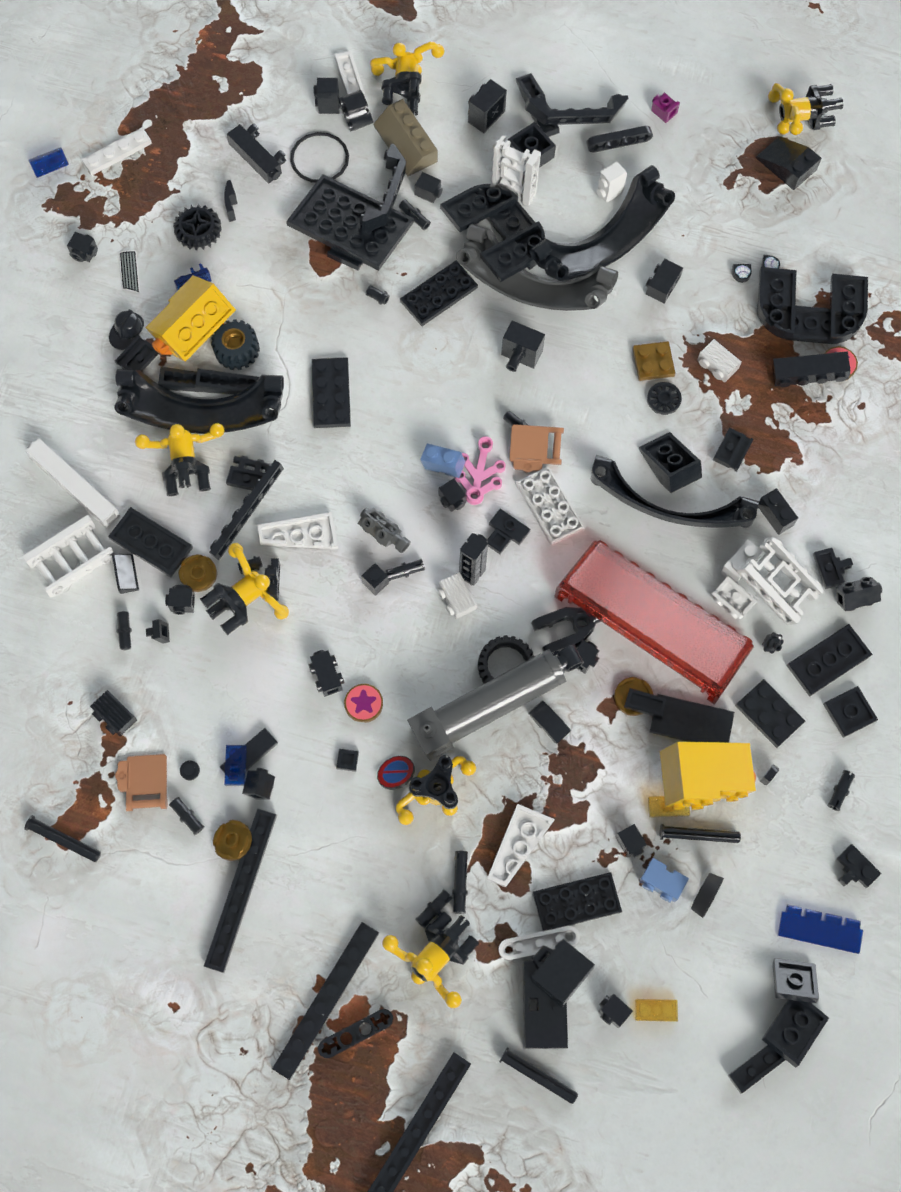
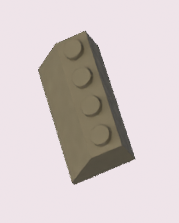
(400, 127)

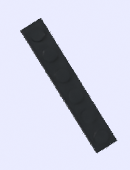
(249, 505)

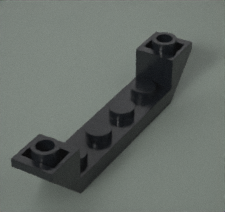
(538, 108)
(377, 218)

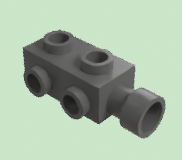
(381, 529)

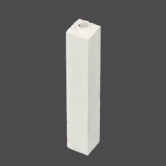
(72, 483)

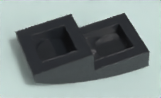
(230, 199)
(549, 721)

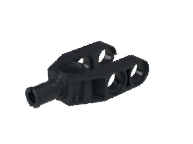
(570, 614)

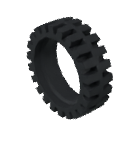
(505, 641)

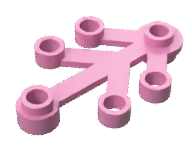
(479, 473)

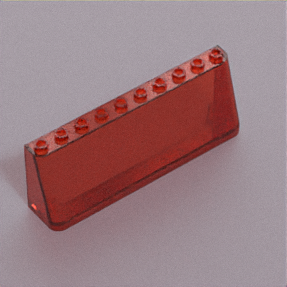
(656, 618)

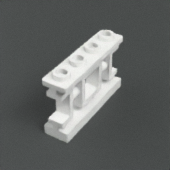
(525, 163)
(770, 591)

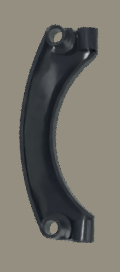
(636, 217)
(156, 406)
(726, 516)

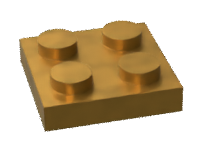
(654, 361)

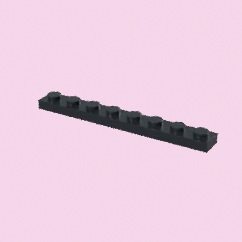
(240, 892)
(325, 1001)
(421, 1125)

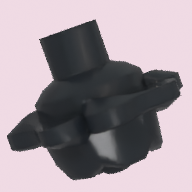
(772, 642)

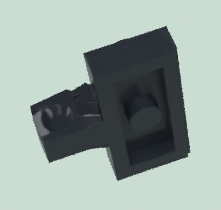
(831, 567)
(273, 573)
(857, 867)

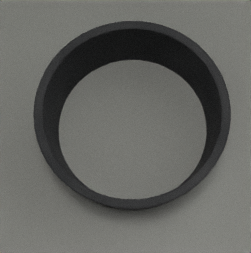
(706, 894)

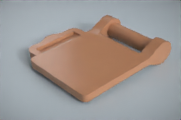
(530, 447)
(143, 777)

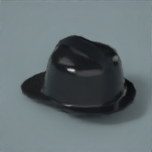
(125, 329)

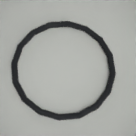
(319, 134)

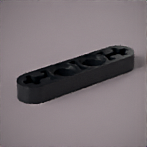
(619, 139)
(356, 1035)

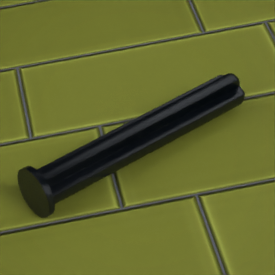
(699, 834)
(62, 839)
(539, 1076)

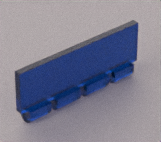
(816, 931)

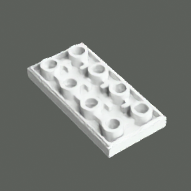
(550, 505)

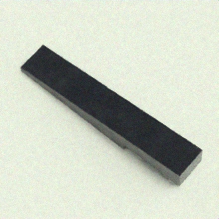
(204, 381)

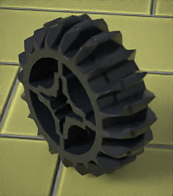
(197, 218)

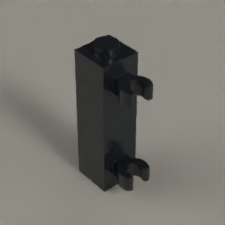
(246, 145)

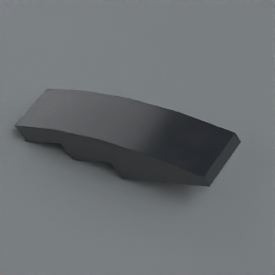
(529, 88)

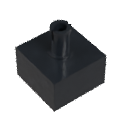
(522, 346)

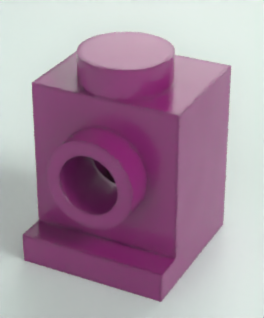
(664, 107)

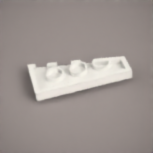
(306, 532)
(519, 841)

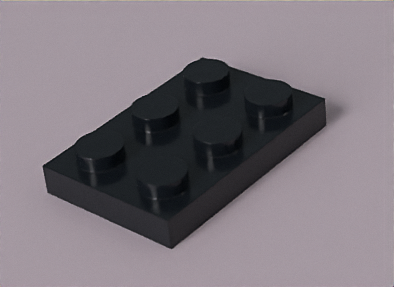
(770, 713)
(795, 1030)

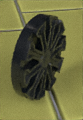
(664, 398)

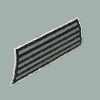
(129, 271)

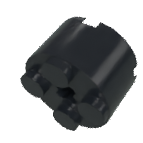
(355, 110)

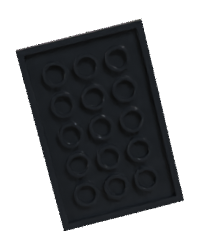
(333, 216)

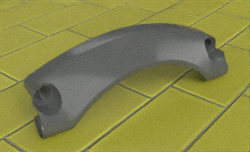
(532, 289)

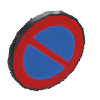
(396, 772)

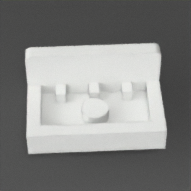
(734, 598)

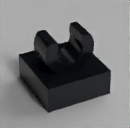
(159, 631)

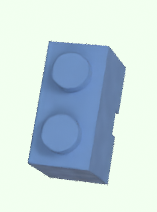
(442, 460)
(662, 881)

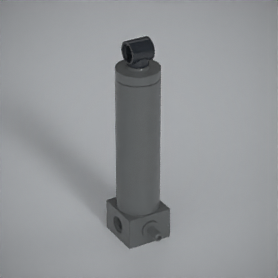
(492, 700)

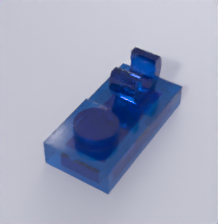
(48, 162)
(203, 273)
(235, 765)

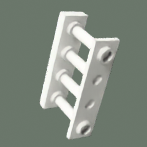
(68, 538)

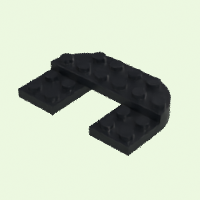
(508, 218)
(811, 324)

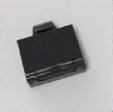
(561, 971)

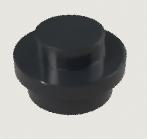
(189, 770)

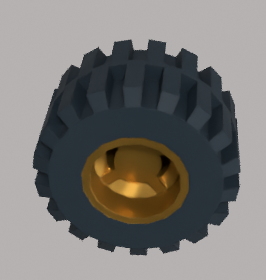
(235, 344)

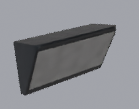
(125, 573)

